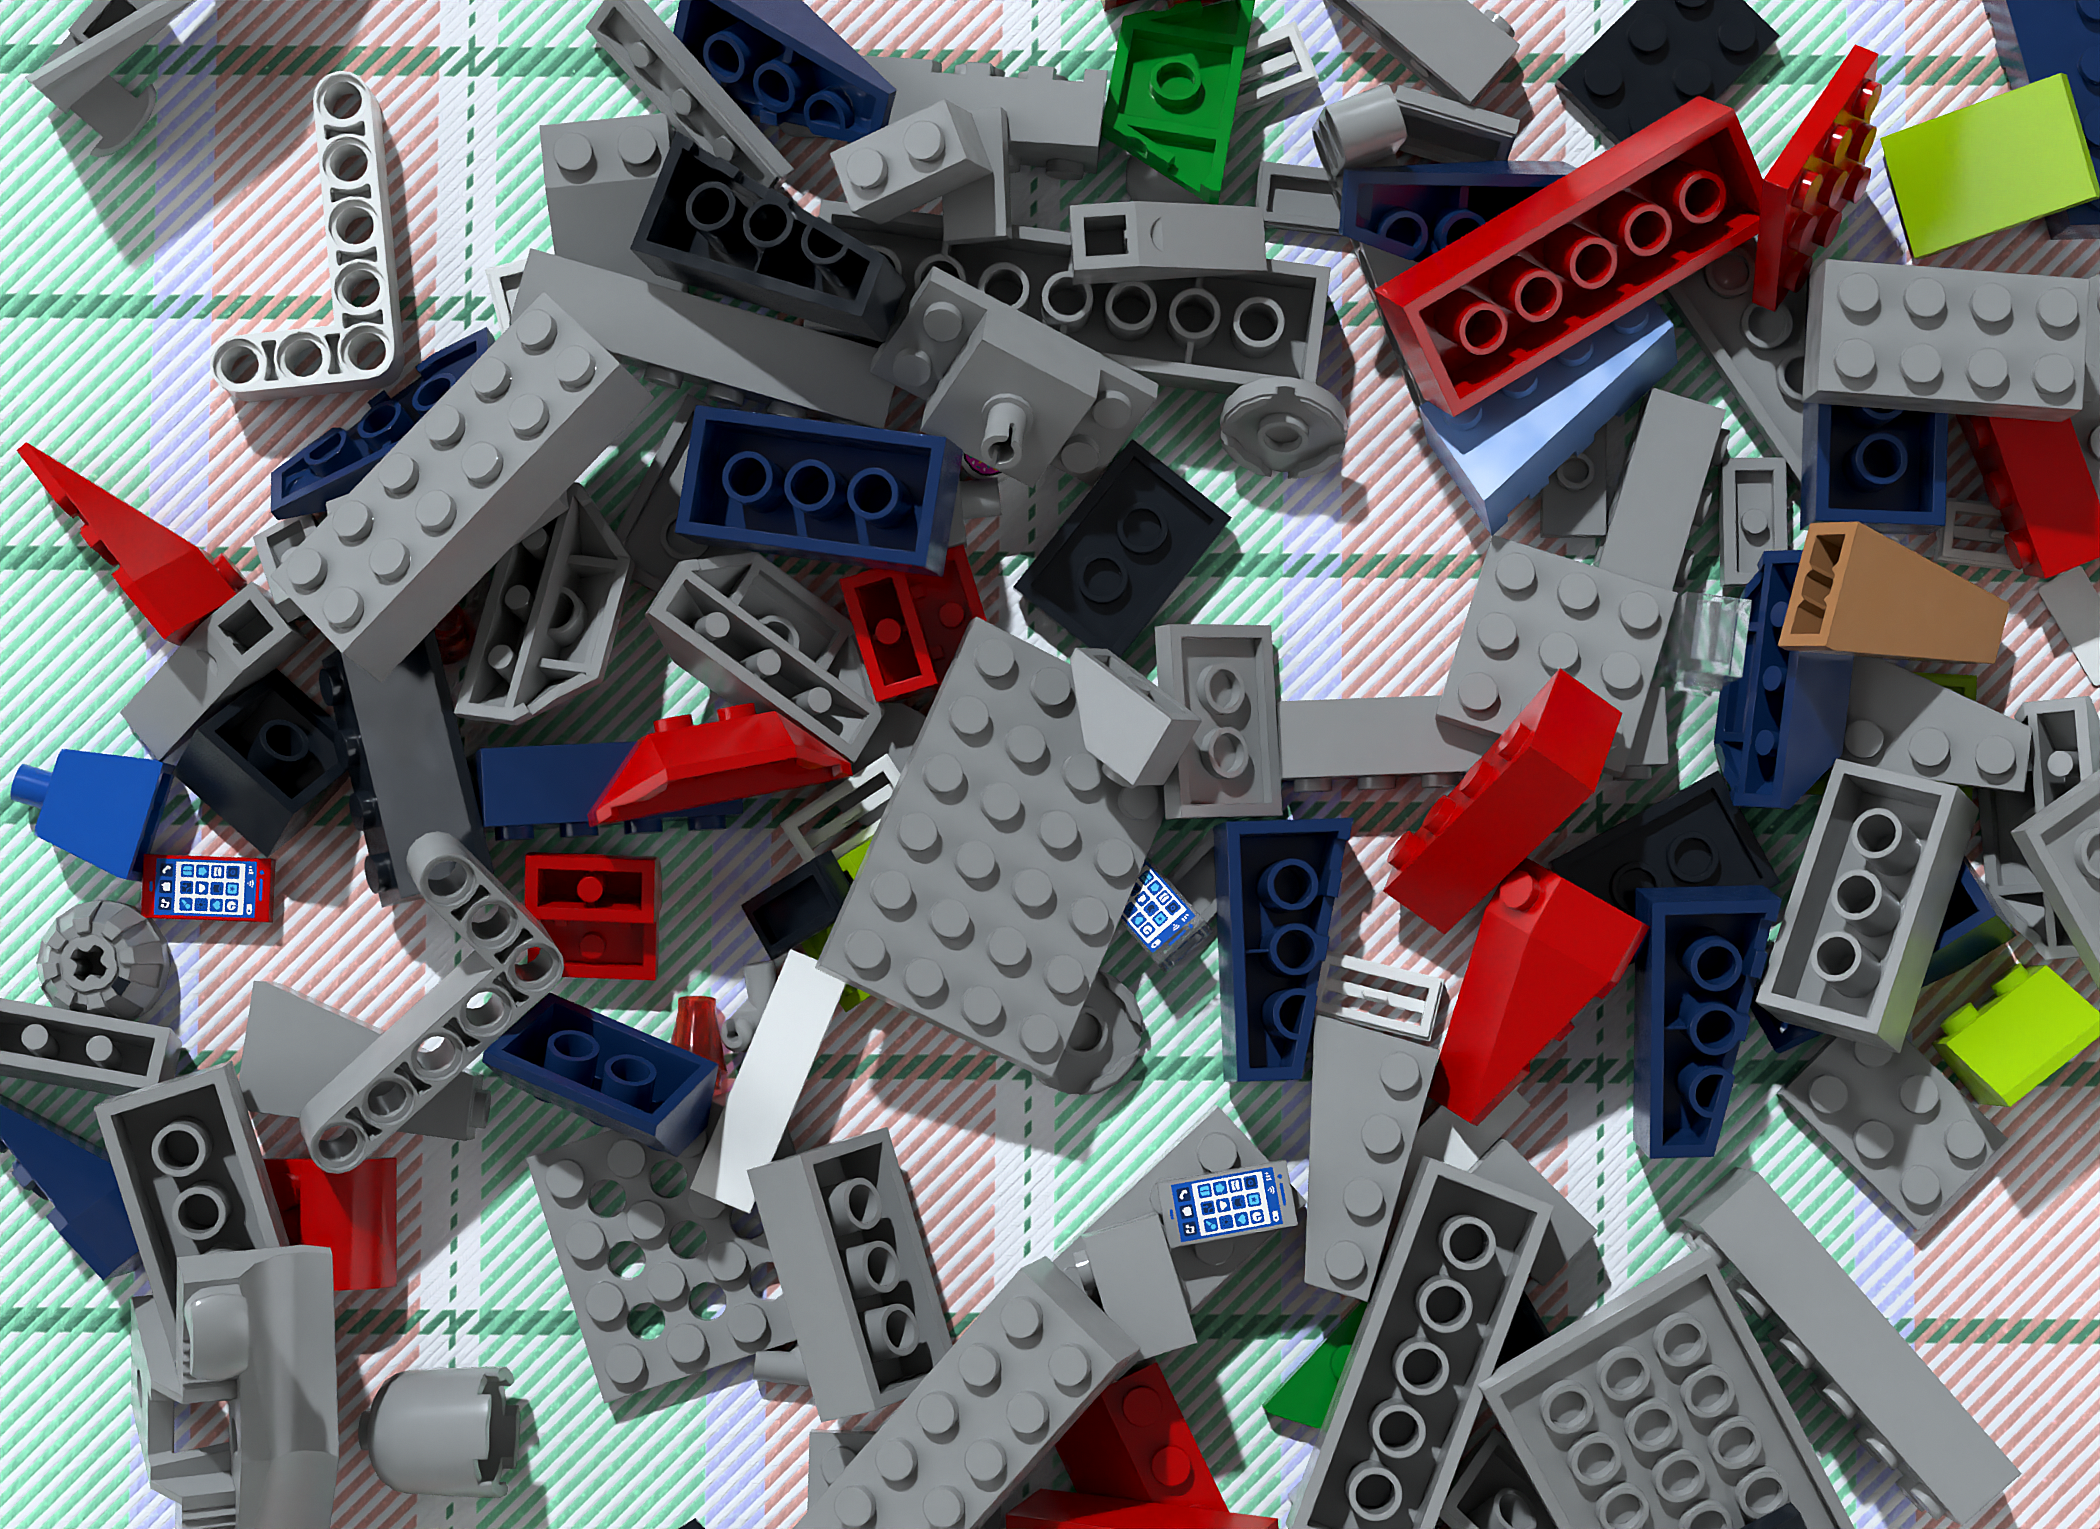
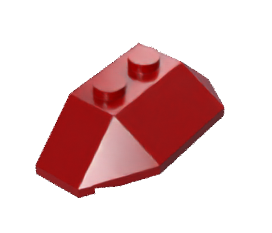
(714, 764)

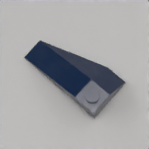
(1430, 206)

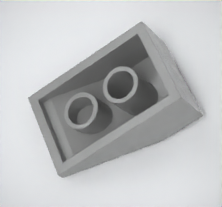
(600, 186)

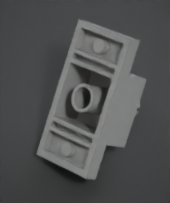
(1010, 384)

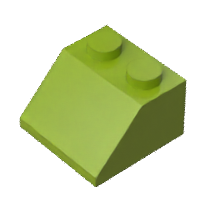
(2017, 1034)

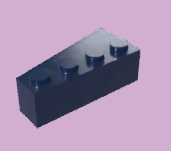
(2051, 39)
(557, 788)
(1272, 932)
(1693, 1009)

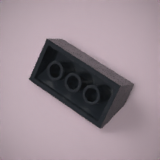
(402, 764)

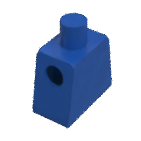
(98, 806)

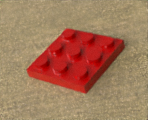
(1816, 179)

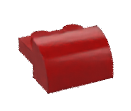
(911, 624)
(598, 912)
(345, 1212)

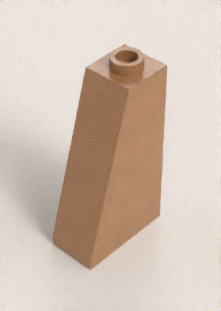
(1887, 602)

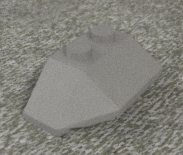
(548, 617)
(770, 644)
(2060, 757)

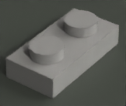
(1750, 515)

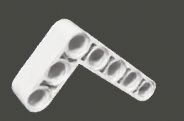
(347, 267)

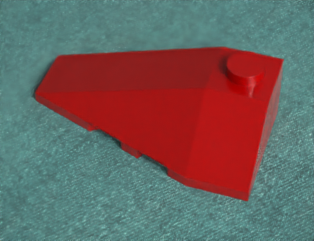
(158, 570)
(1530, 972)

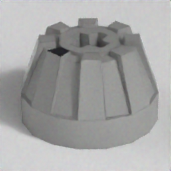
(104, 961)

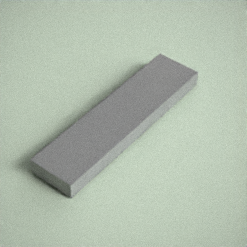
(685, 89)

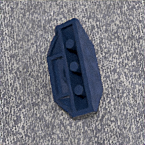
(1788, 709)

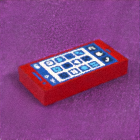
(208, 888)

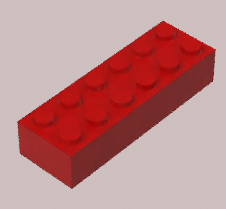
(1575, 255)

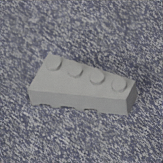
(1048, 117)
(1361, 1137)

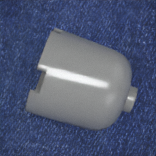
(443, 1431)

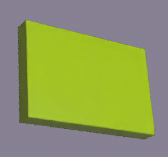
(1991, 166)

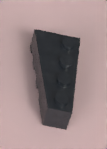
(755, 245)

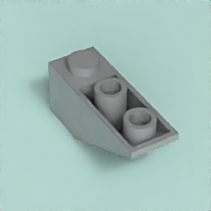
(1164, 241)
(212, 669)

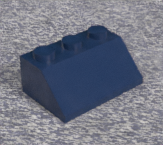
(607, 1073)

